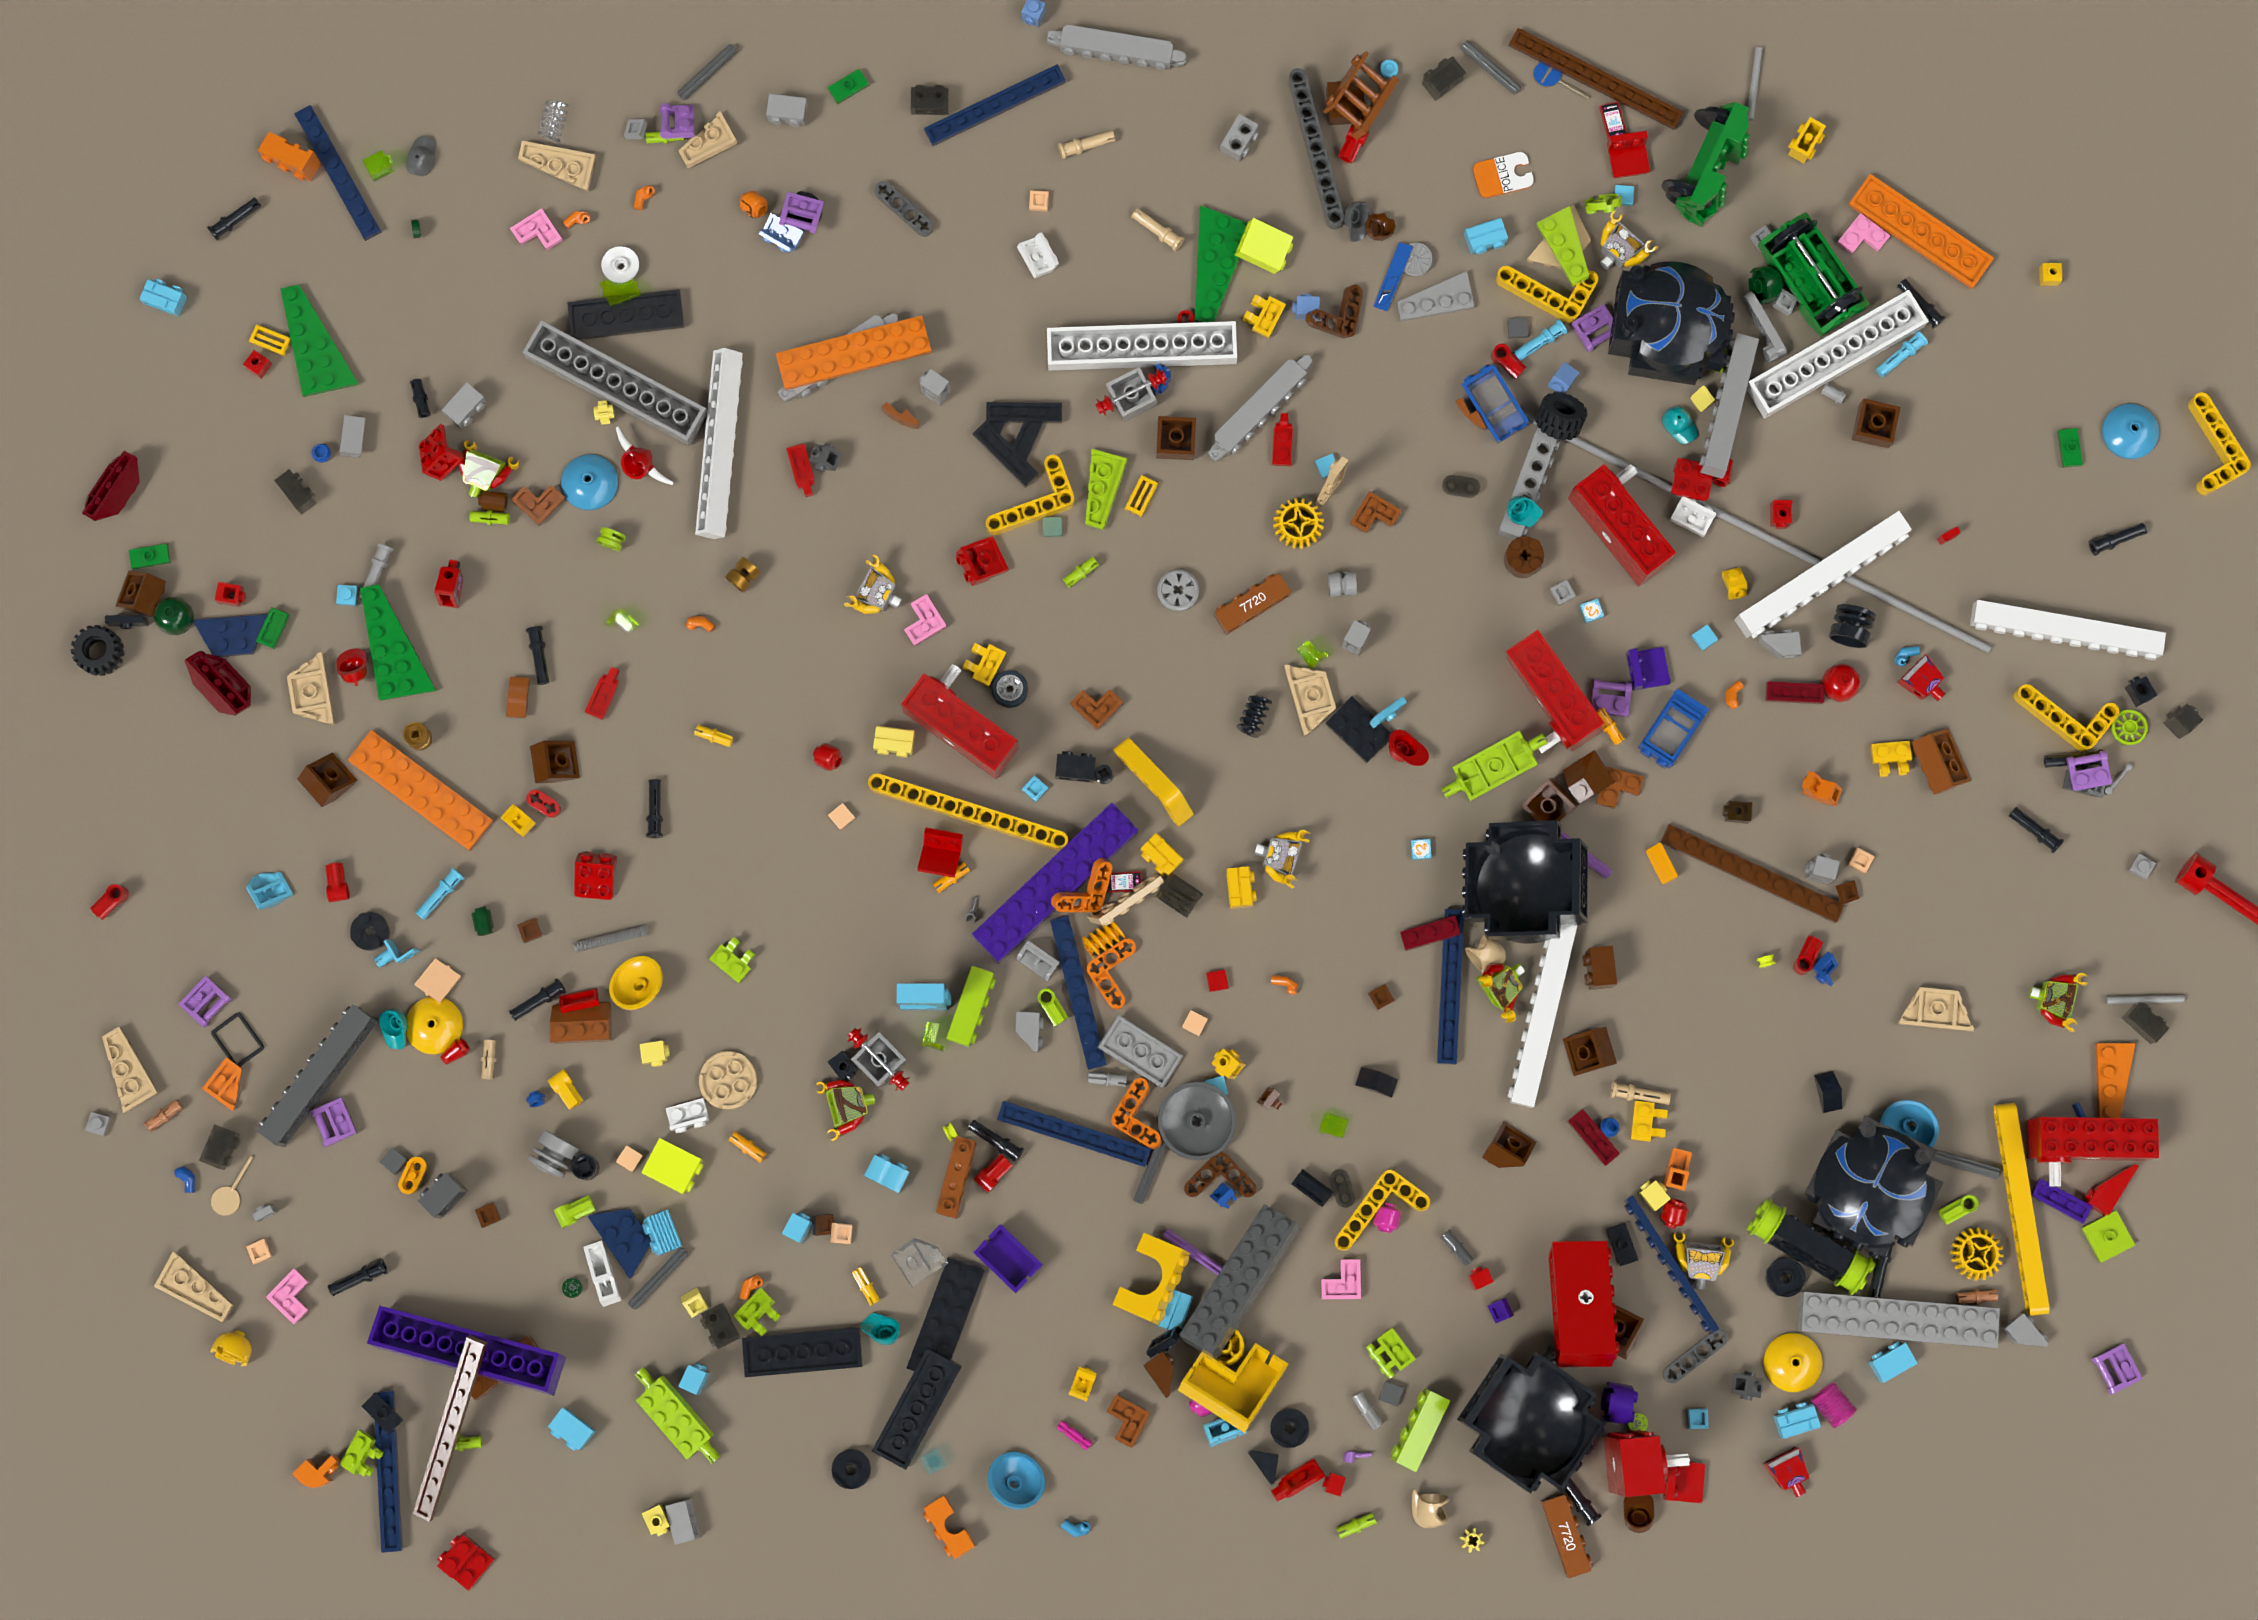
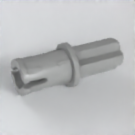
(1107, 1079)
(1367, 1410)

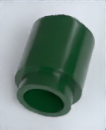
(482, 921)

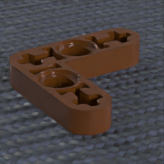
(1343, 318)
(1216, 1170)

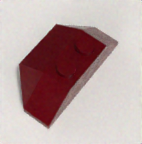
(113, 488)
(219, 683)

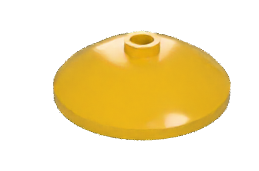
(636, 982)
(446, 1029)
(1779, 1364)

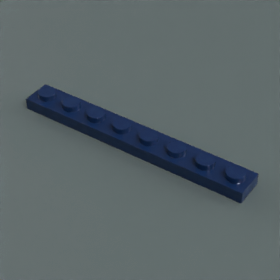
(994, 105)
(338, 173)
(1078, 992)
(1450, 994)
(1073, 1134)
(1674, 1272)
(388, 1485)

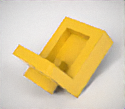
(1735, 583)
(518, 820)
(1082, 1383)

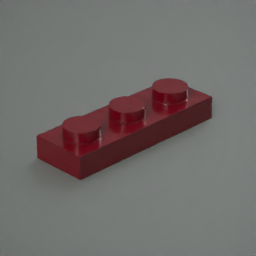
(1794, 692)
(1430, 933)
(1593, 1137)

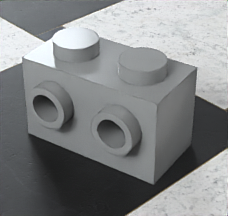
(786, 110)
(464, 406)
(1822, 869)

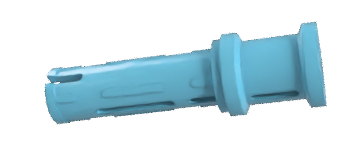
(1546, 336)
(1908, 349)
(445, 886)

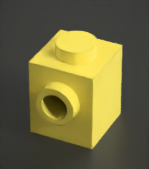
(654, 1053)
(1654, 1194)
(656, 1520)

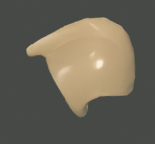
(1487, 953)
(1428, 1509)

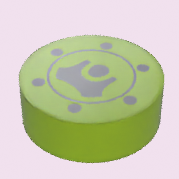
(1640, 1422)

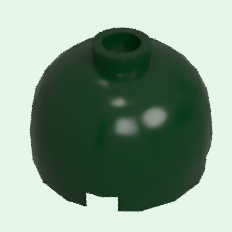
(1765, 284)
(173, 615)

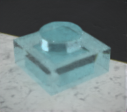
(933, 1461)

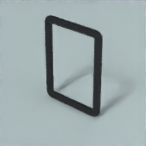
(249, 1029)

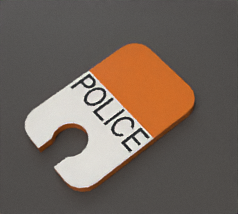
(1498, 177)

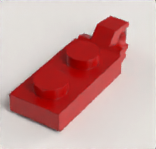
(1282, 442)
(801, 468)
(603, 694)
(1298, 1480)

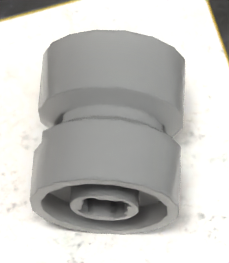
(1342, 584)

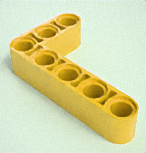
(1547, 294)
(2219, 445)
(1037, 504)
(2066, 720)
(1155, 781)
(1376, 1204)

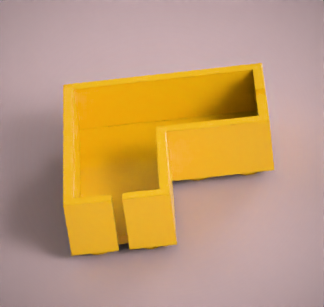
(1233, 1394)

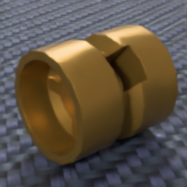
(738, 579)
(417, 736)

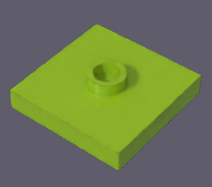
(2108, 1236)

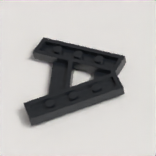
(1032, 417)

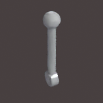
(2108, 791)

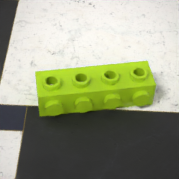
(970, 1006)
(1419, 1430)

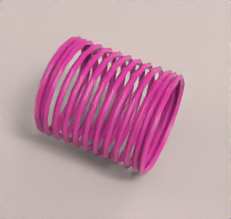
(1838, 1417)

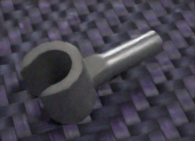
(972, 910)

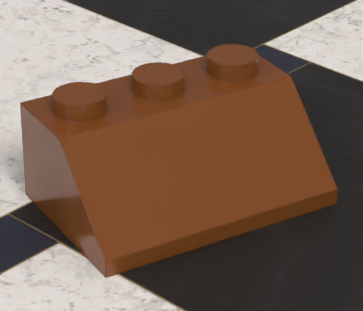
(1941, 761)
(581, 1025)

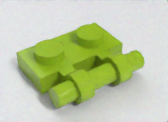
(1395, 1349)

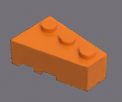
(289, 157)

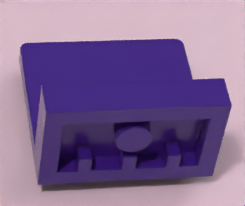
(1648, 668)

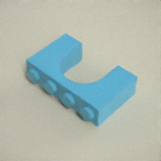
(923, 997)

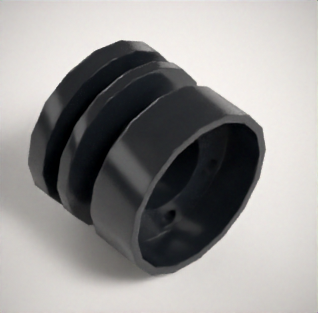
(1852, 626)

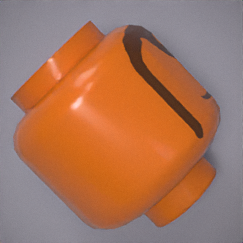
(753, 204)

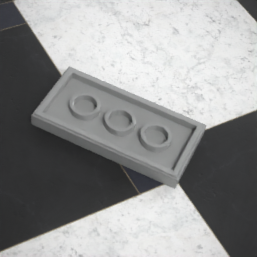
(1140, 1051)

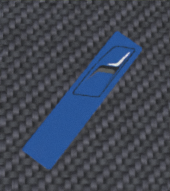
(1393, 276)

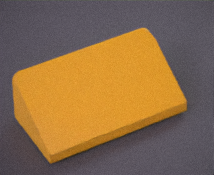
(1661, 863)

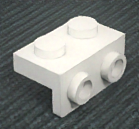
(1038, 255)
(1693, 516)

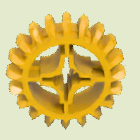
(1290, 524)
(1962, 1262)

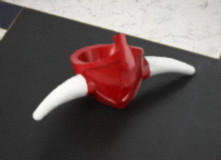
(638, 461)

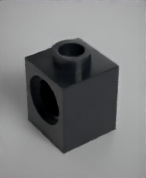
(2137, 698)

